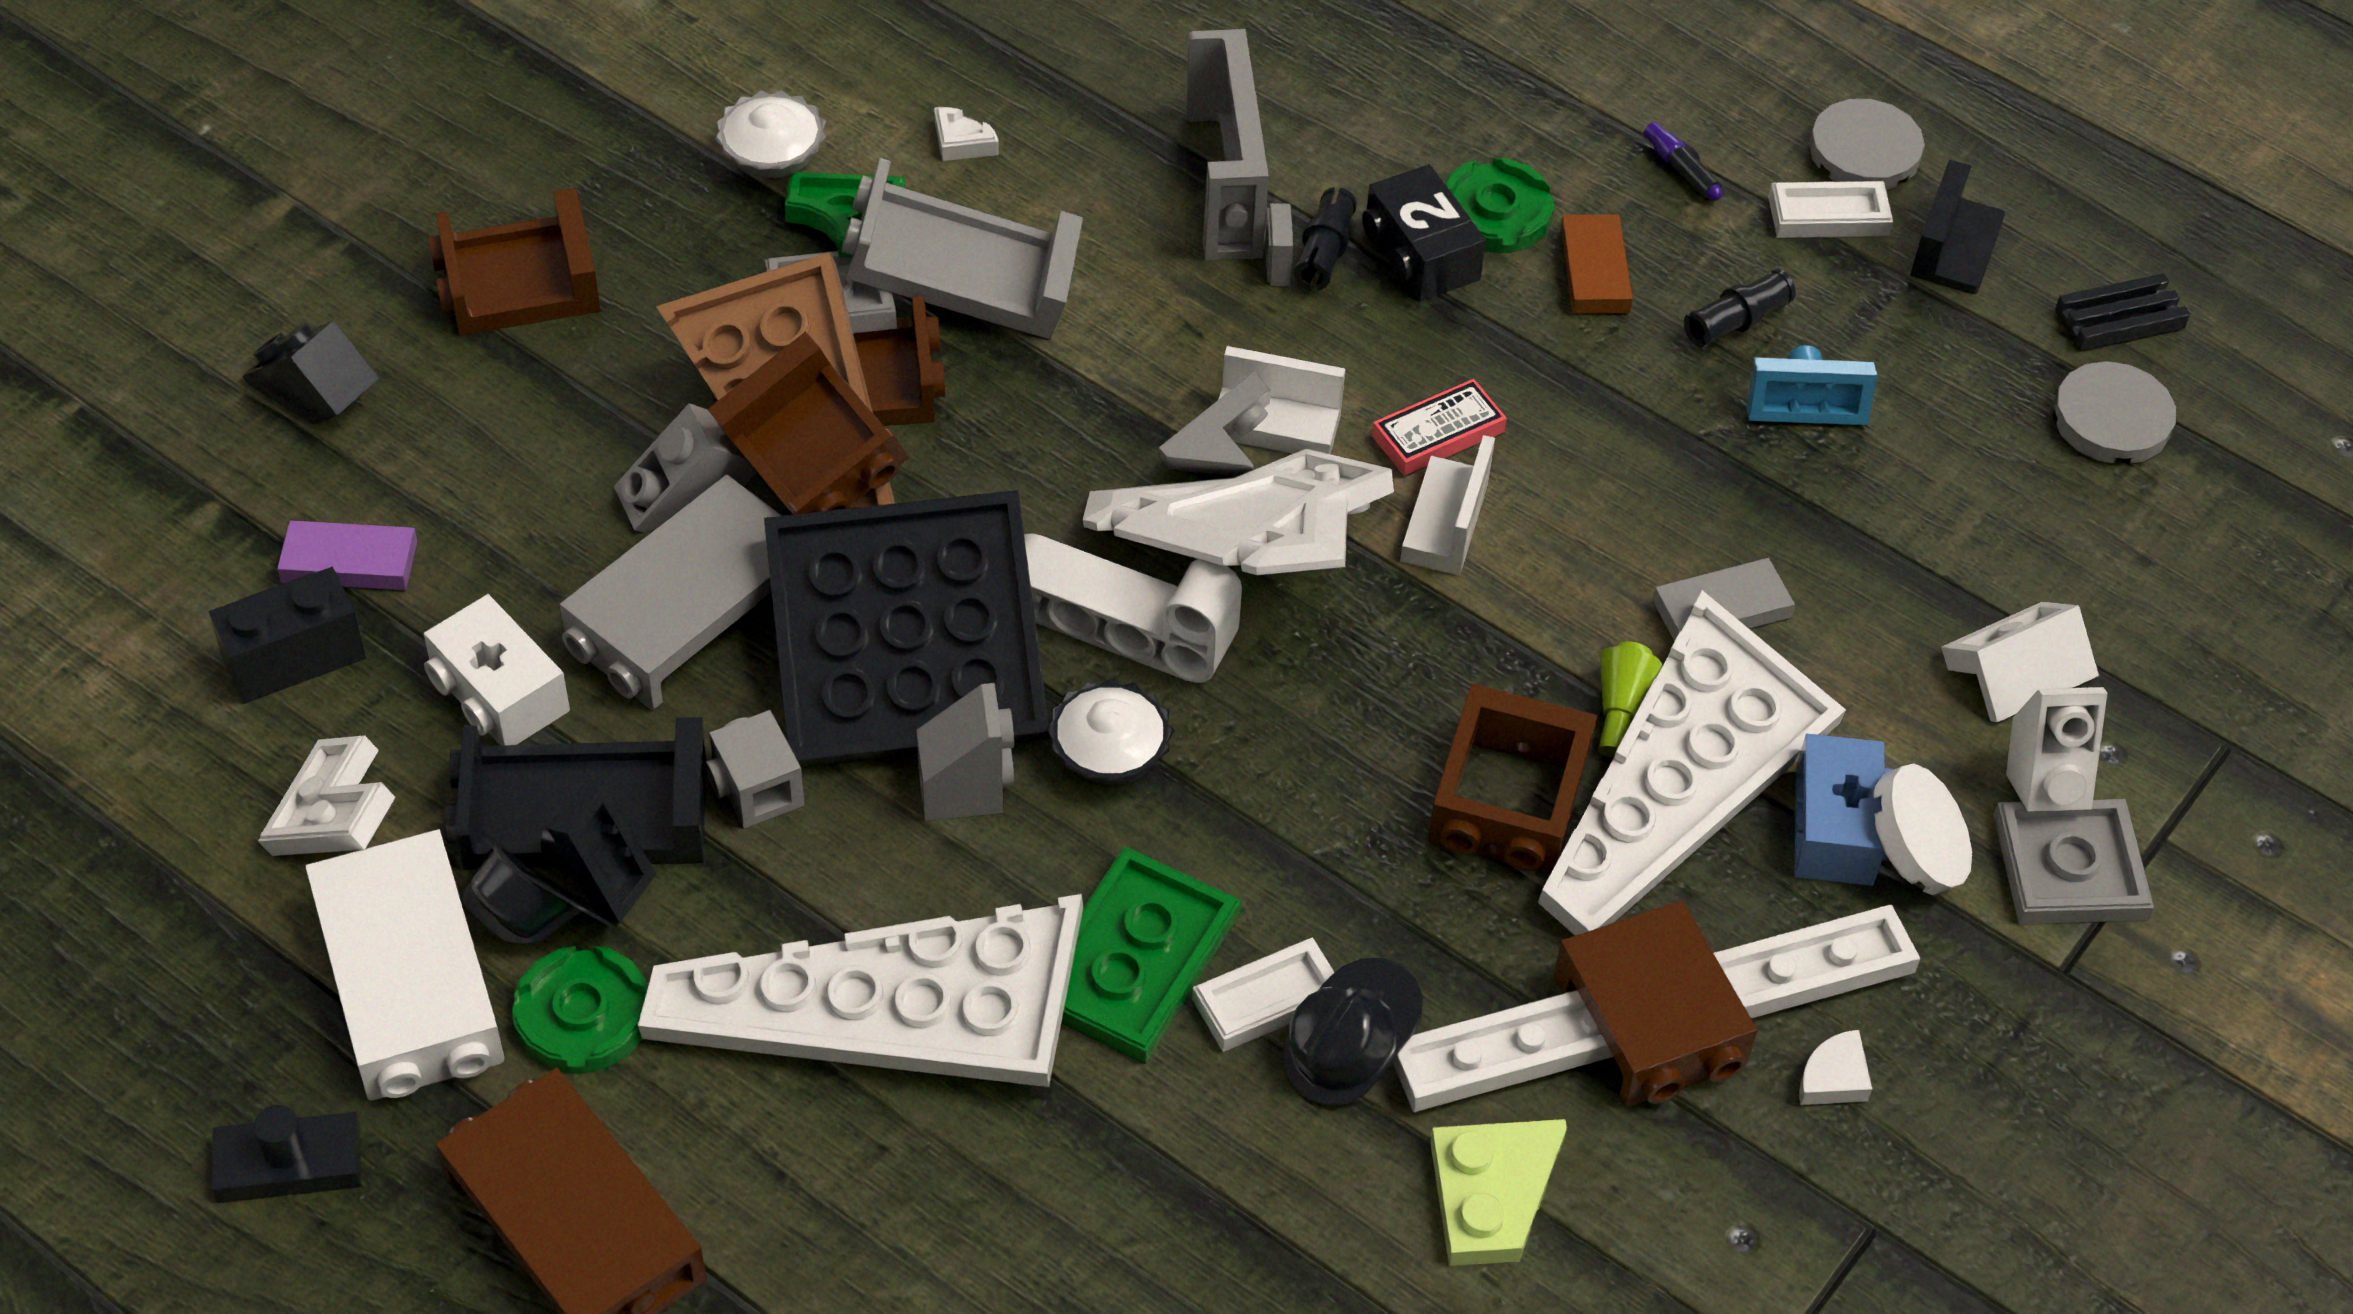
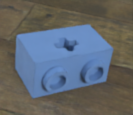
(1837, 809)

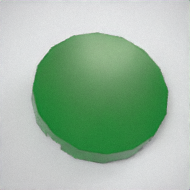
(1505, 202)
(579, 1009)

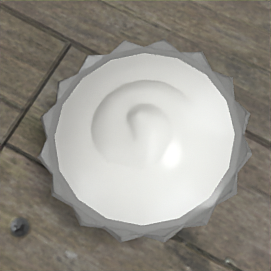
(770, 134)

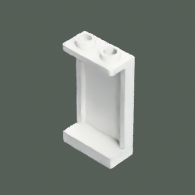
(405, 966)

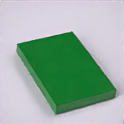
(1142, 951)

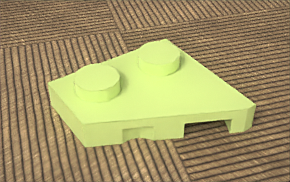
(1492, 1185)

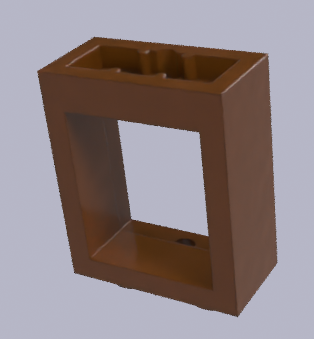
(1525, 730)

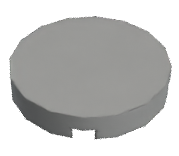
(1866, 142)
(2114, 412)

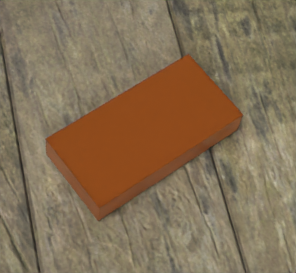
(1596, 264)

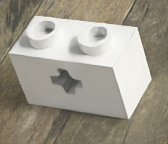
(495, 672)

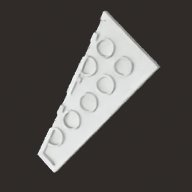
(1698, 751)
(903, 996)

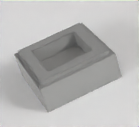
(1278, 244)

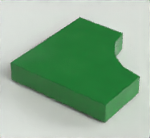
(826, 202)

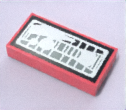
(1438, 426)

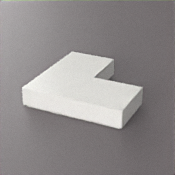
(327, 804)

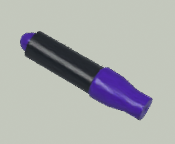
(1684, 161)

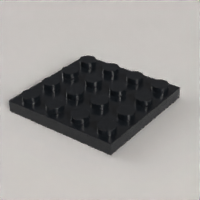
(900, 618)

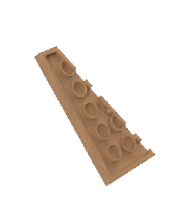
(751, 320)

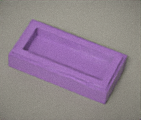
(359, 553)

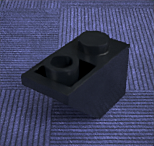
(311, 371)

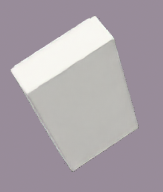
(1830, 209)
(1260, 994)

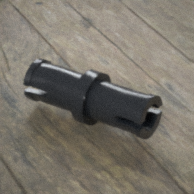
(1325, 238)
(1739, 308)

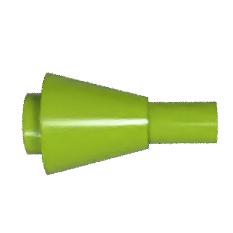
(1625, 680)

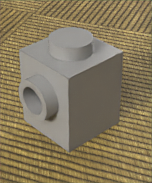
(754, 769)

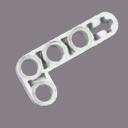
(1134, 614)

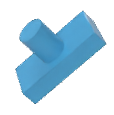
(1811, 389)

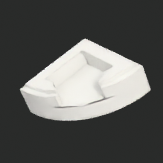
(962, 136)
(1836, 1072)

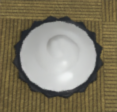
(1110, 732)

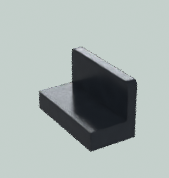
(1957, 235)

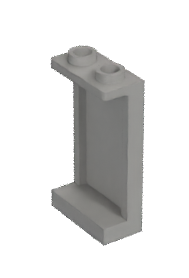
(1223, 91)
(961, 256)
(672, 591)

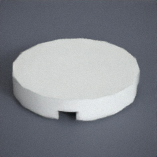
(1922, 829)

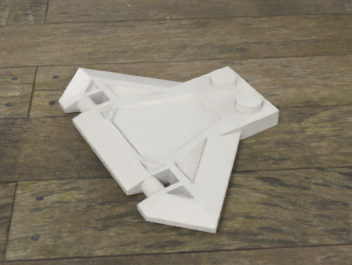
(1265, 520)

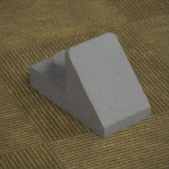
(1206, 440)

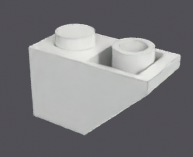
(2057, 748)

